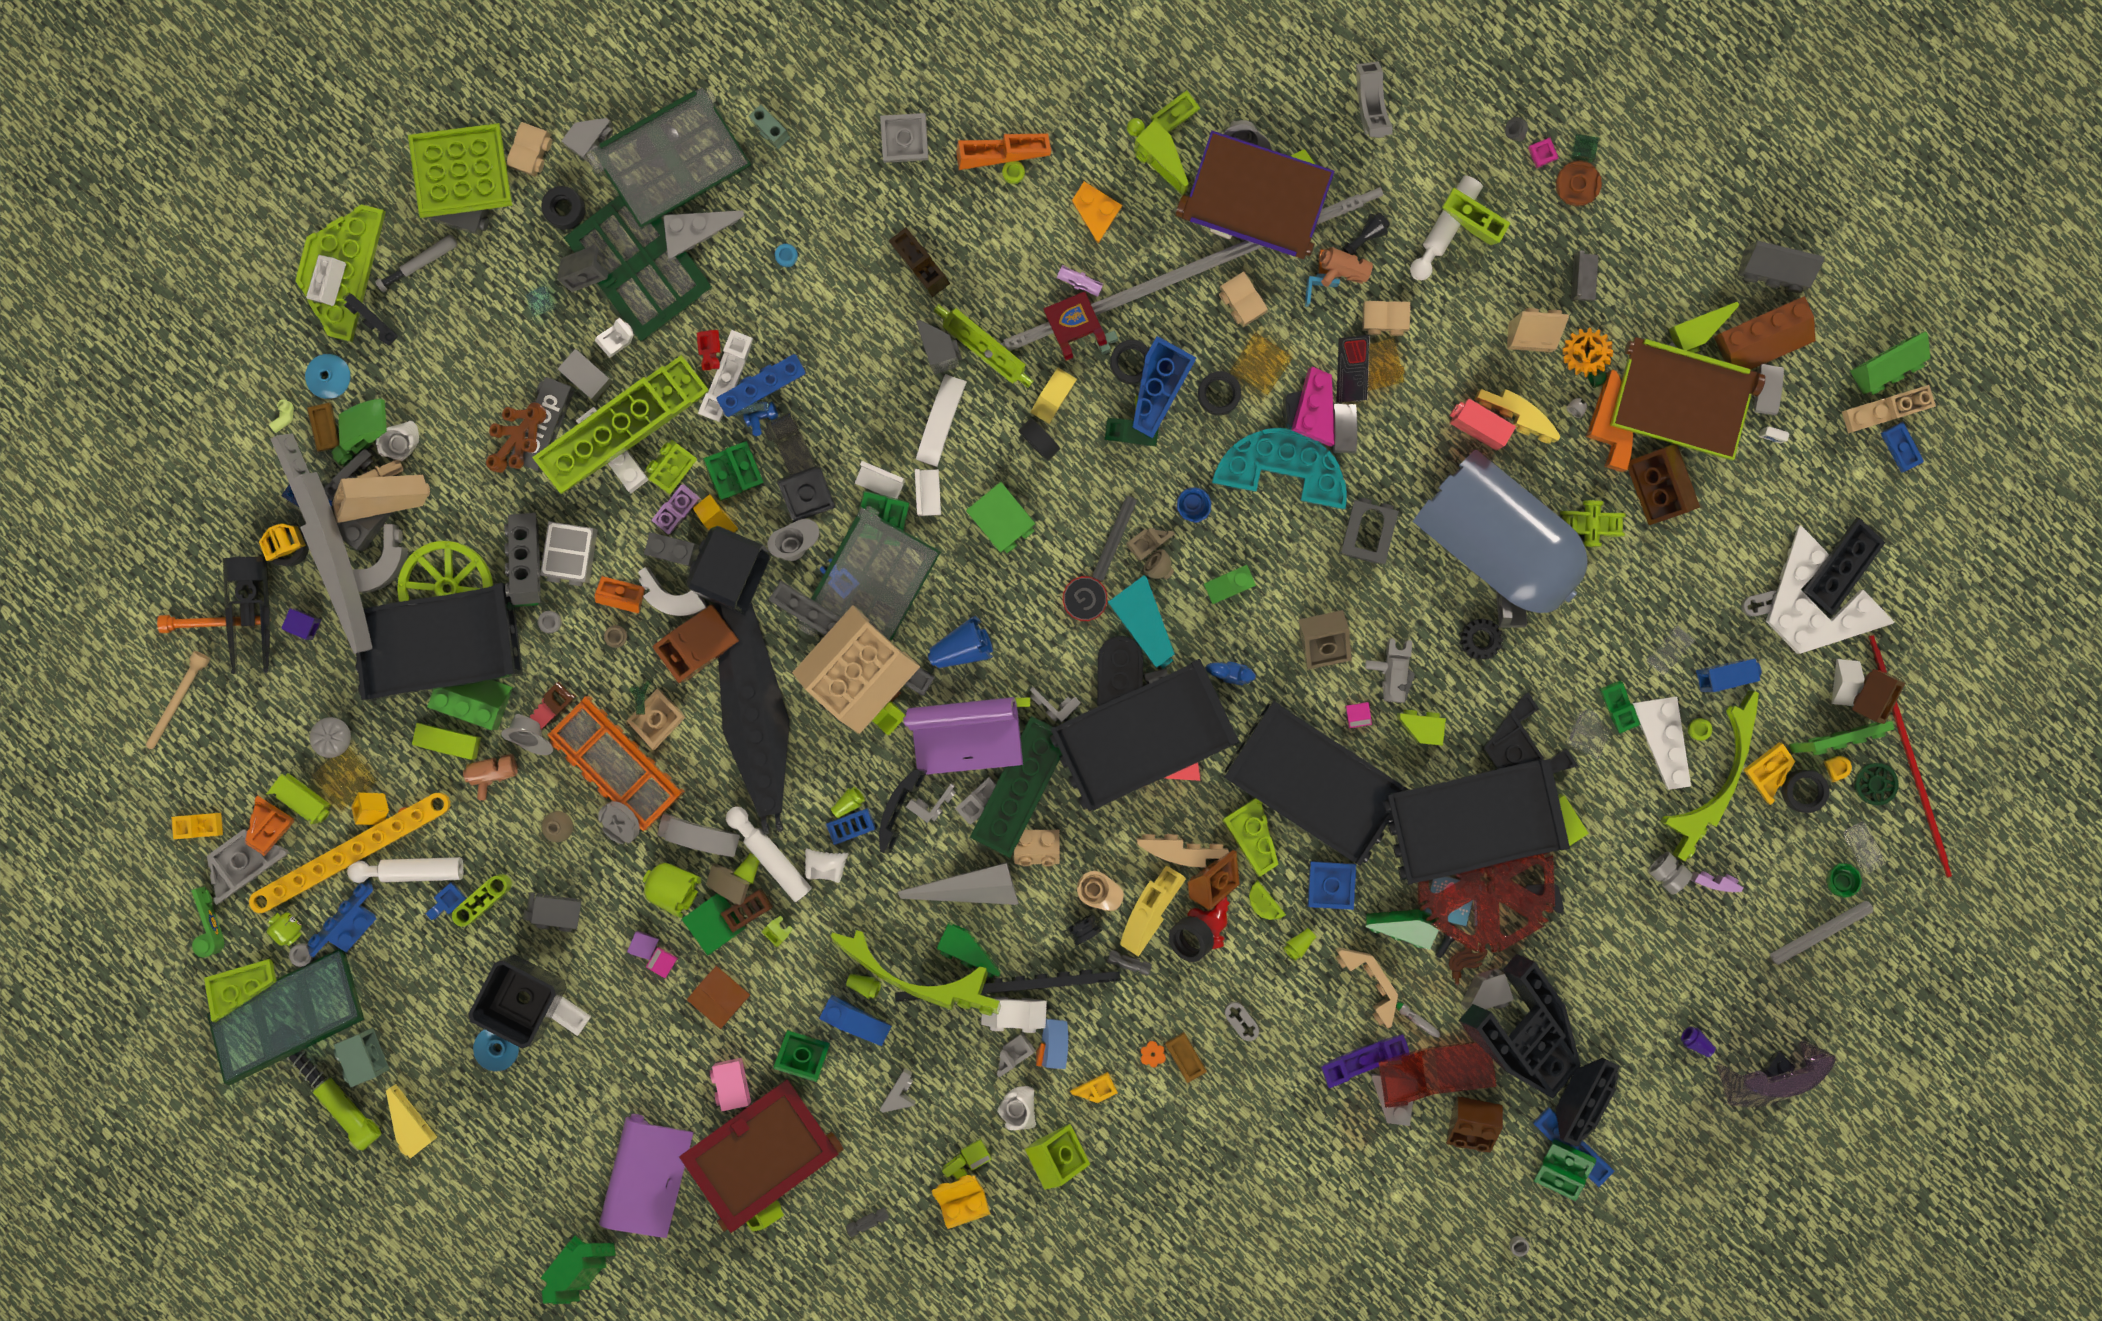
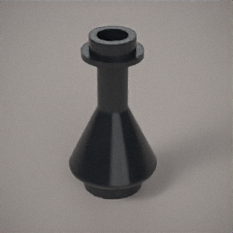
(1375, 227)

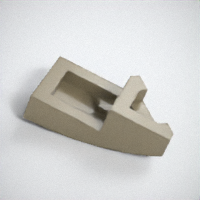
(1147, 542)

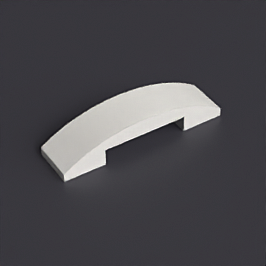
(727, 375)
(940, 420)

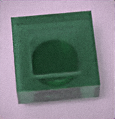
(1584, 147)

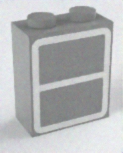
(568, 553)

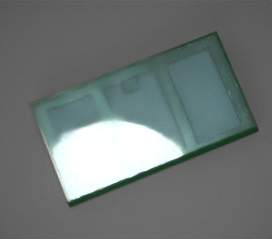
(287, 1017)

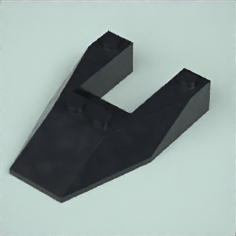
(1541, 1045)

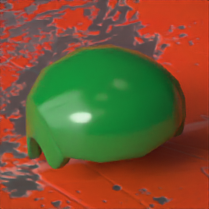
(1843, 880)

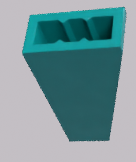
(1142, 618)

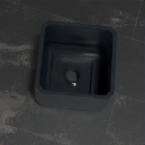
(728, 569)
(499, 1005)

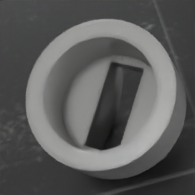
(1577, 408)
(1519, 1249)

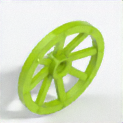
(440, 586)

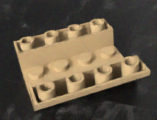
(855, 670)

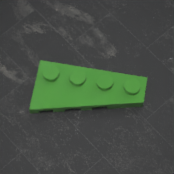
(1840, 739)

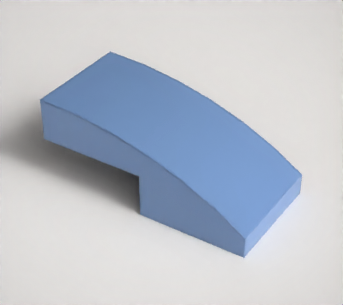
(1056, 1048)

